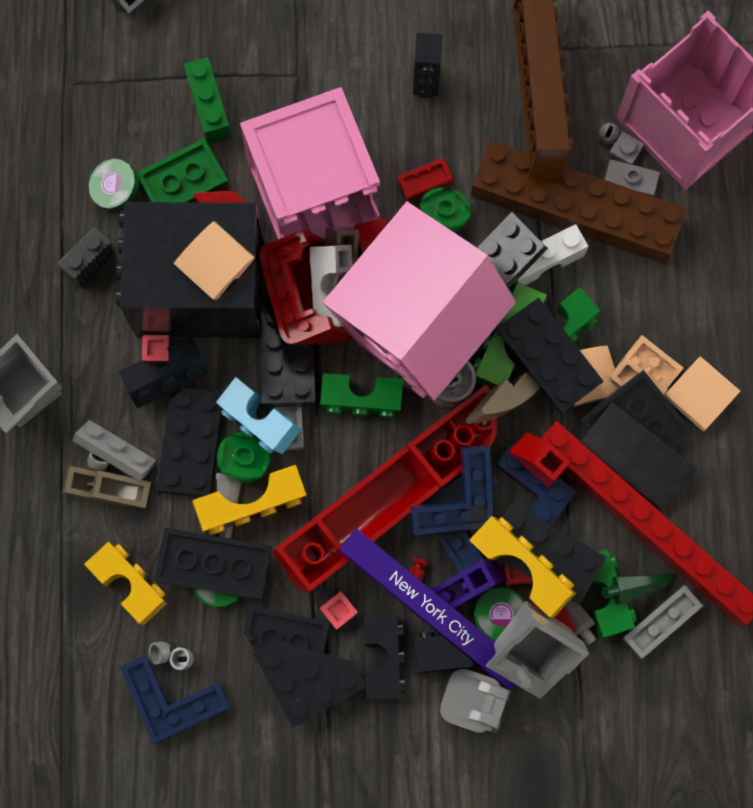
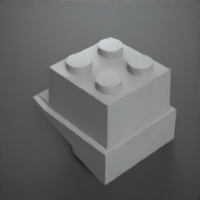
(24, 385)
(536, 651)

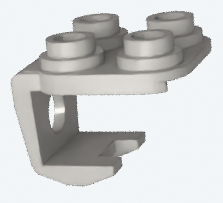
(474, 701)

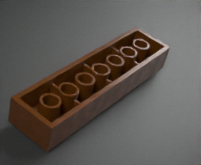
(542, 87)
(595, 205)

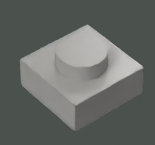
(626, 149)

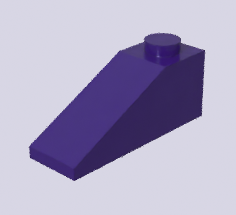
(470, 583)

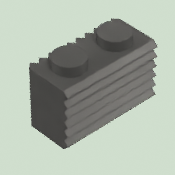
(86, 257)

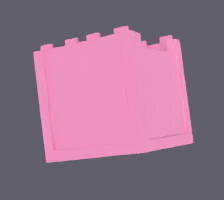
(692, 102)
(311, 166)

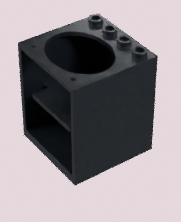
(164, 299)

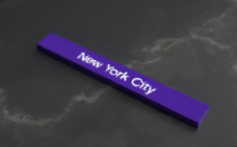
(421, 601)

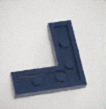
(549, 501)
(476, 502)
(457, 542)
(165, 720)

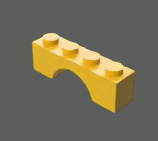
(216, 511)
(548, 590)

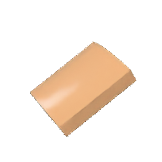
(214, 260)
(652, 360)
(602, 362)
(701, 393)

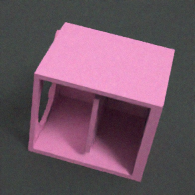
(421, 300)

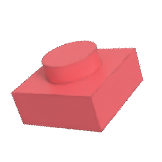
(155, 348)
(338, 610)

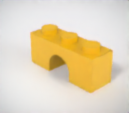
(111, 564)

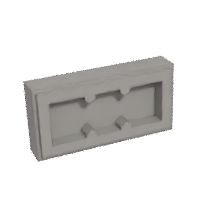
(632, 177)

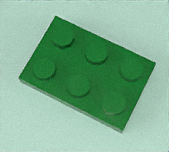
(183, 175)

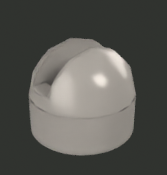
(613, 137)
(96, 465)
(159, 652)
(181, 652)

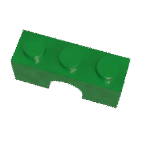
(207, 100)
(578, 313)
(338, 397)
(614, 617)

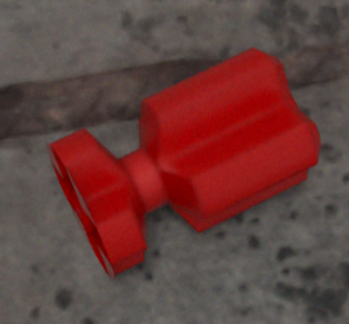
(417, 570)

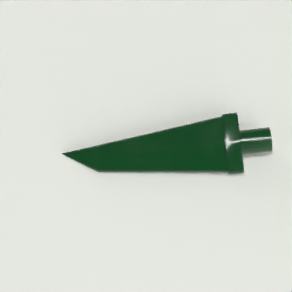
(630, 587)

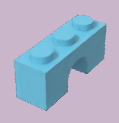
(241, 403)

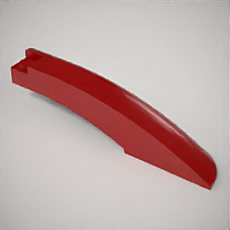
(384, 495)

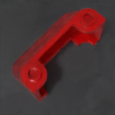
(289, 286)

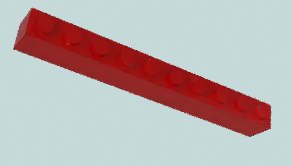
(653, 528)

